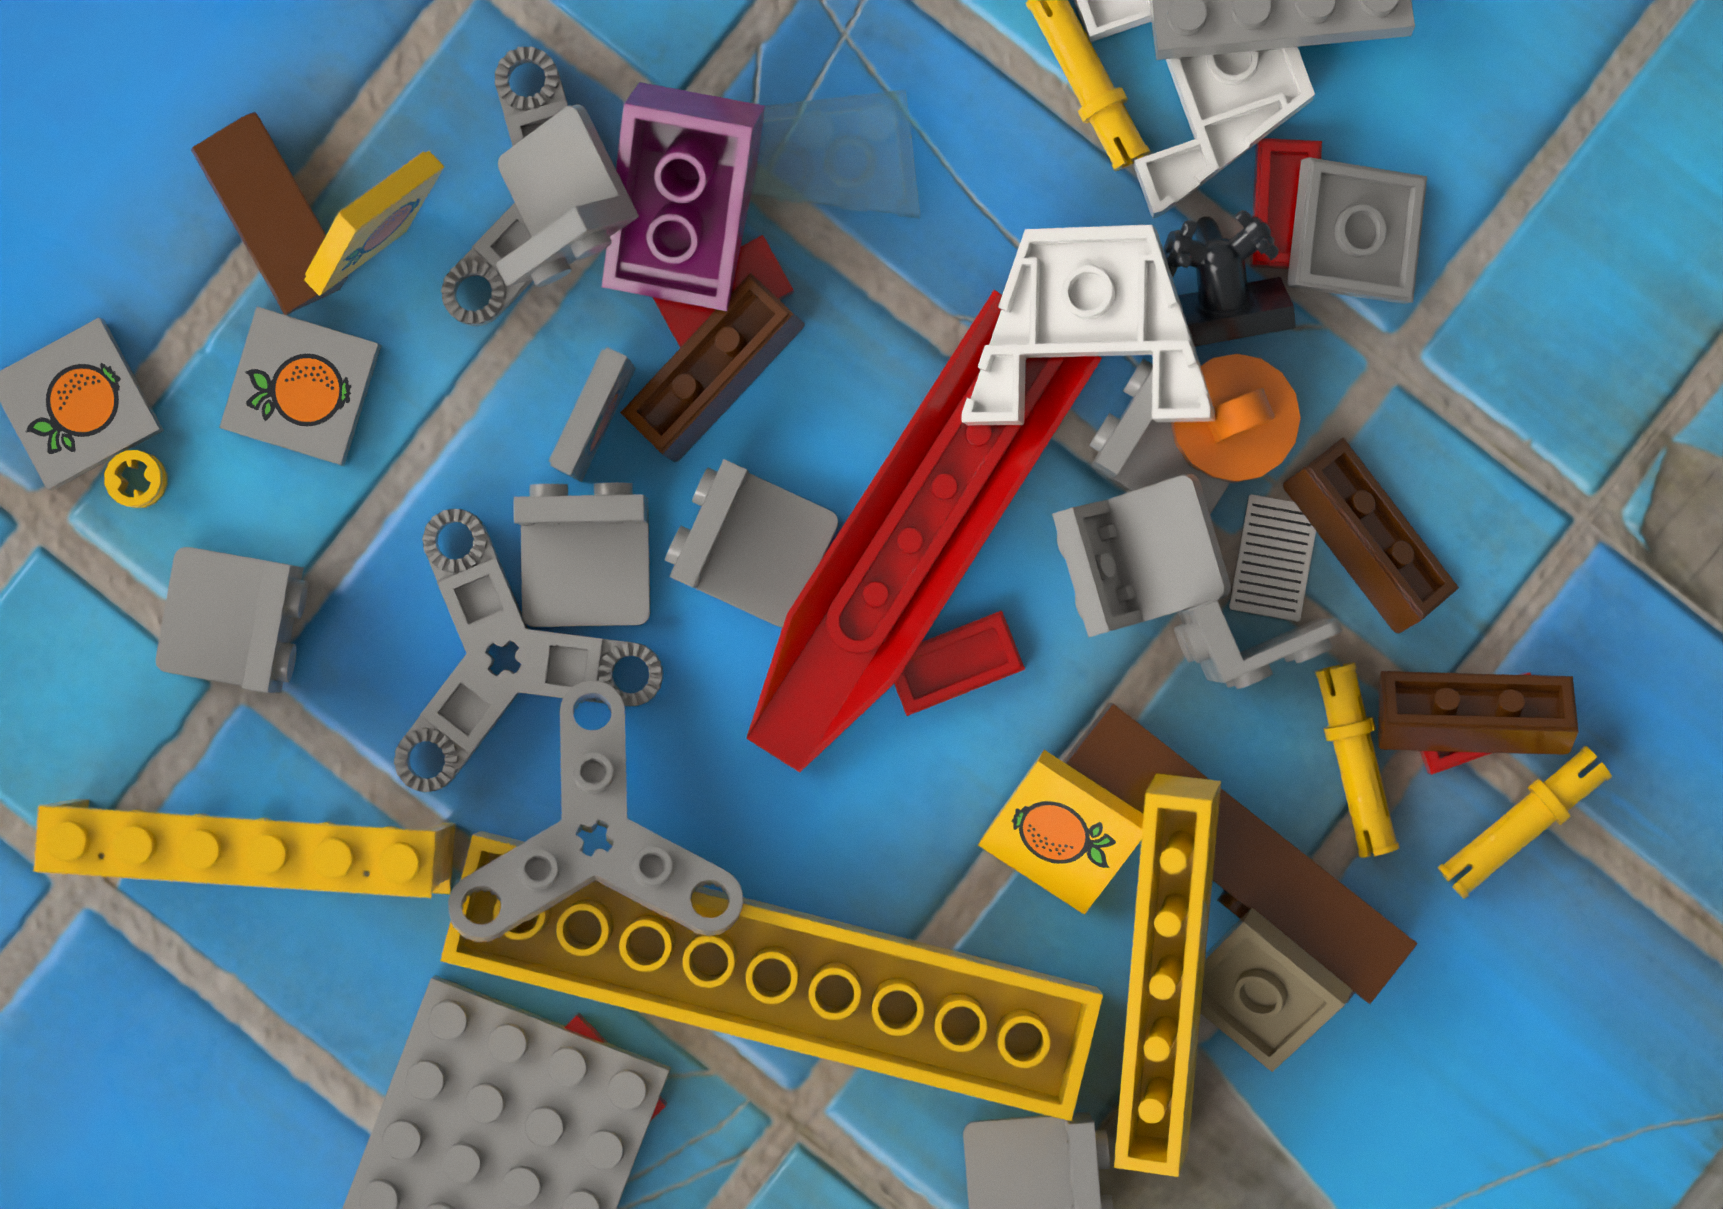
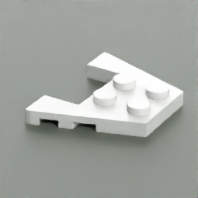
(1226, 99)
(1090, 297)

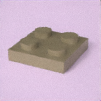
(1267, 990)

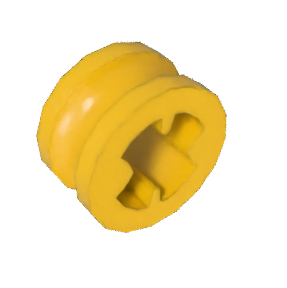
(117, 484)

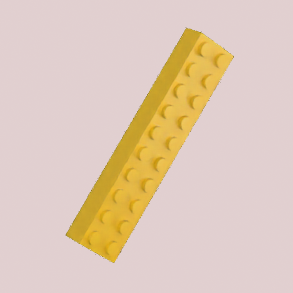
(803, 988)

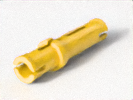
(1099, 99)
(1356, 758)
(1525, 821)

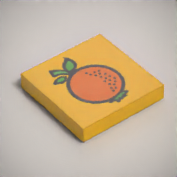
(373, 222)
(1064, 832)

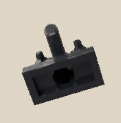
(1225, 301)

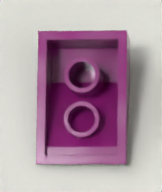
(691, 181)

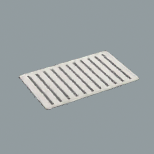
(1273, 559)

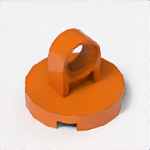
(1252, 424)

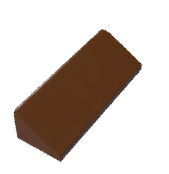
(265, 208)
(712, 369)
(1370, 536)
(1477, 713)

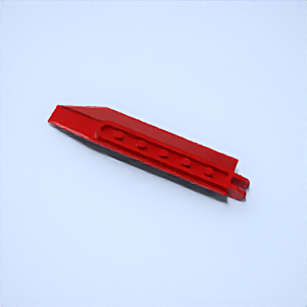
(905, 549)

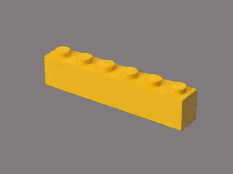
(1167, 973)

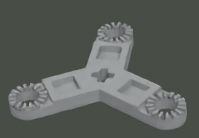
(509, 231)
(489, 615)
(554, 862)

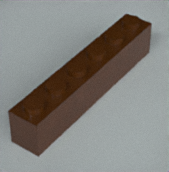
(1254, 861)

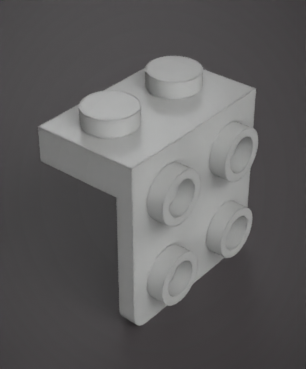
(564, 196)
(1143, 451)
(751, 542)
(1142, 554)
(584, 556)
(231, 619)
(1208, 641)
(1036, 1163)

